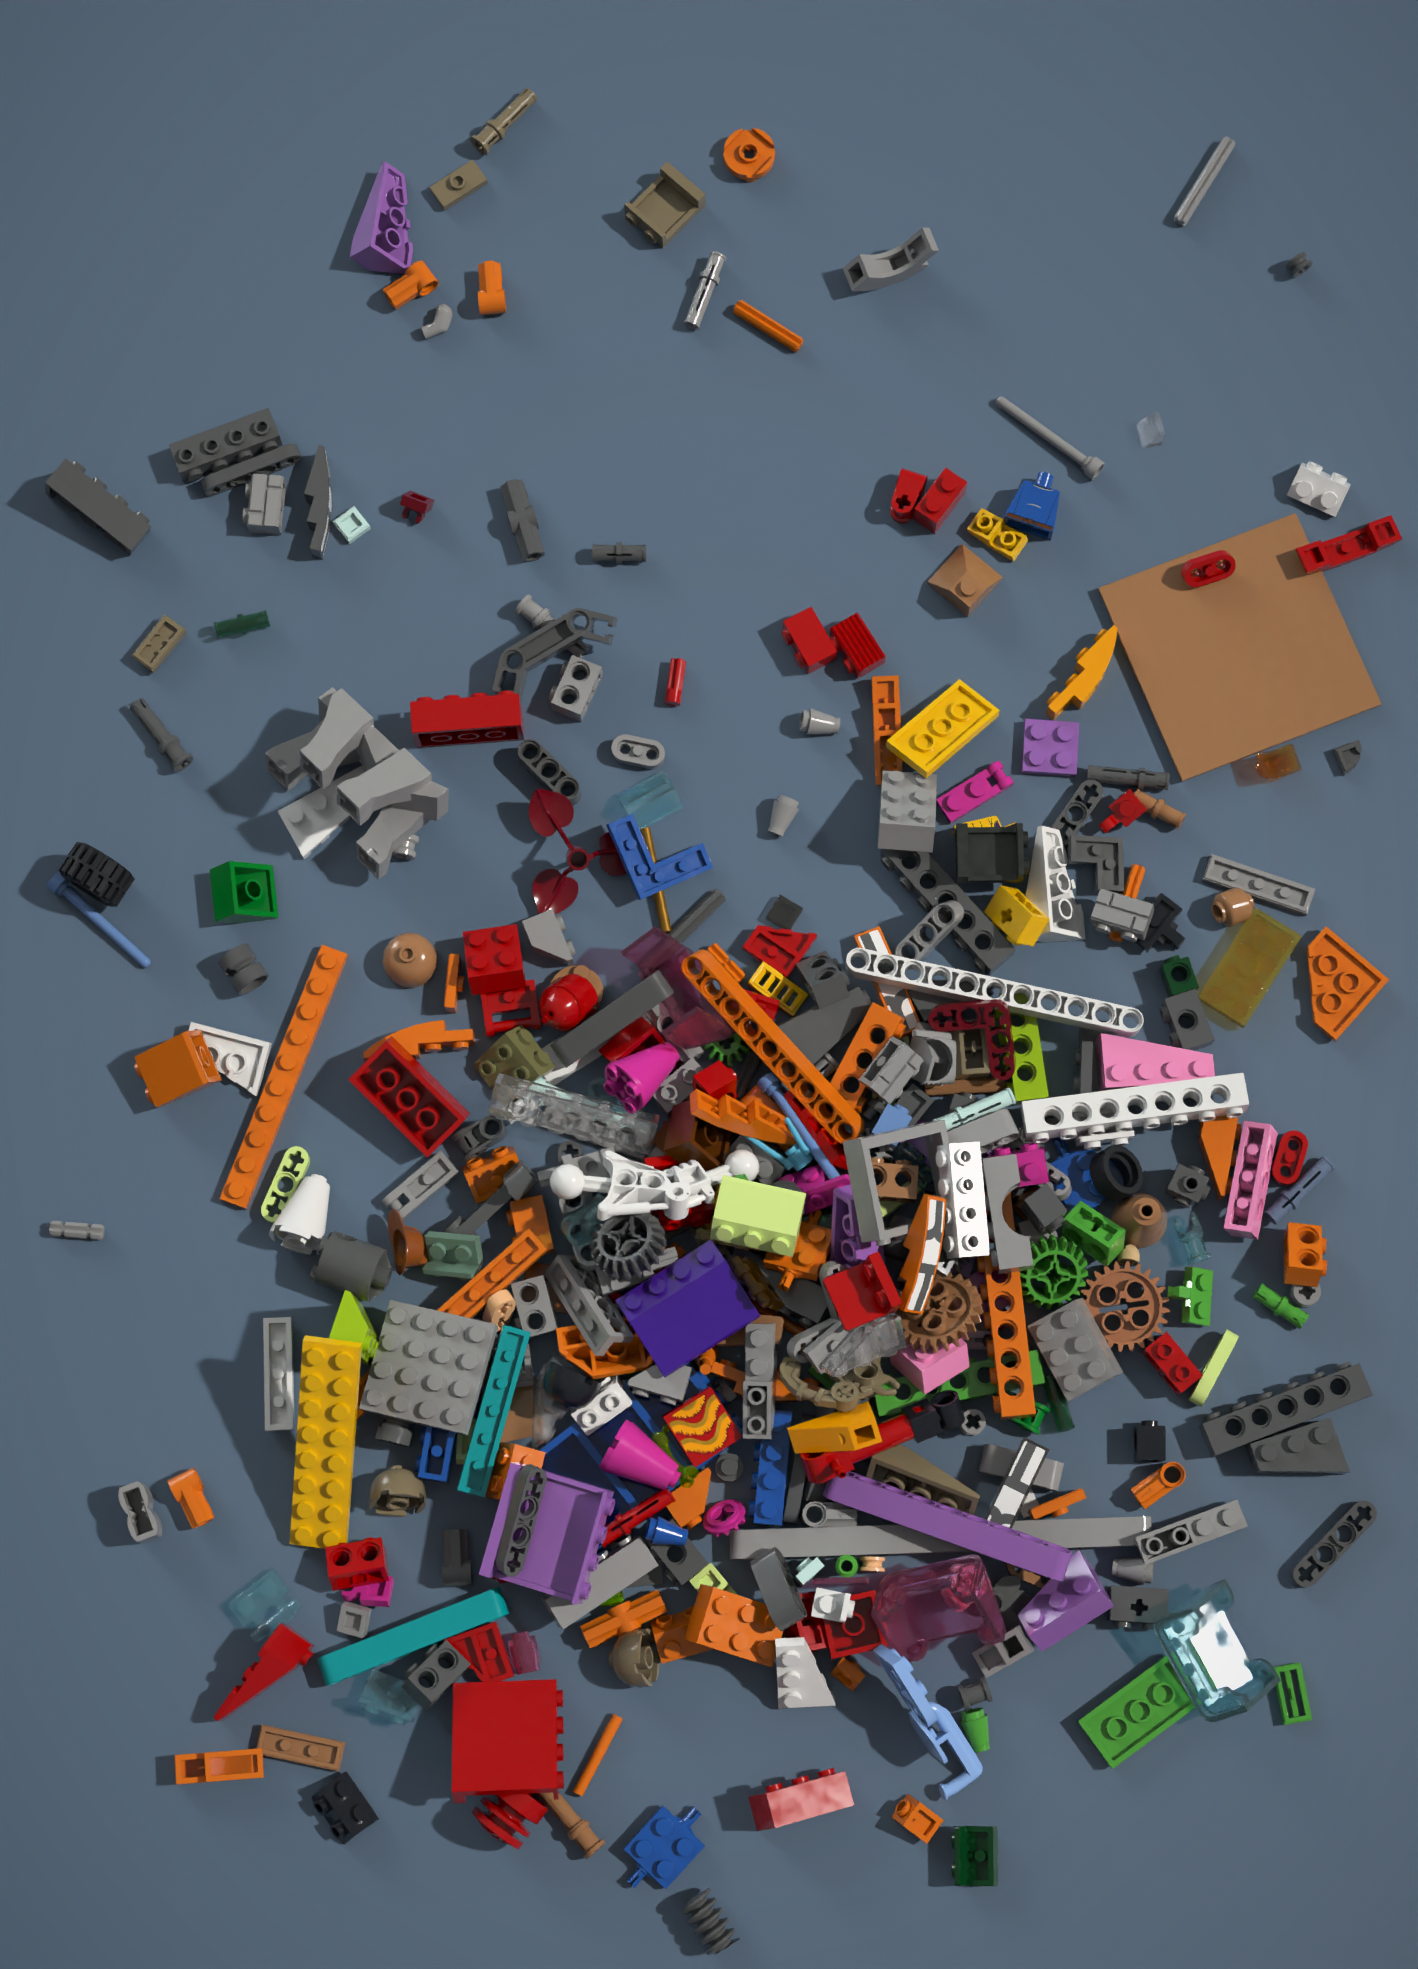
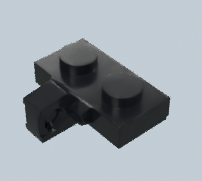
(1162, 925)

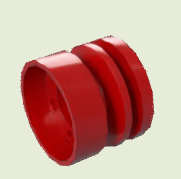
(508, 1814)

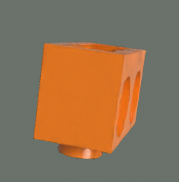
(1303, 1254)

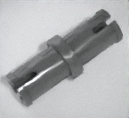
(619, 552)

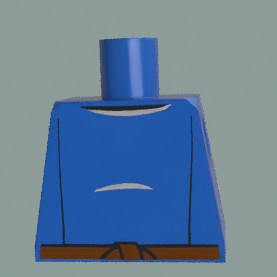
(1034, 507)

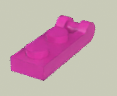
(973, 792)

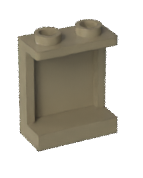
(665, 206)

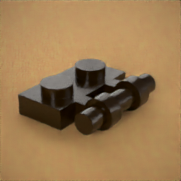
(757, 1283)

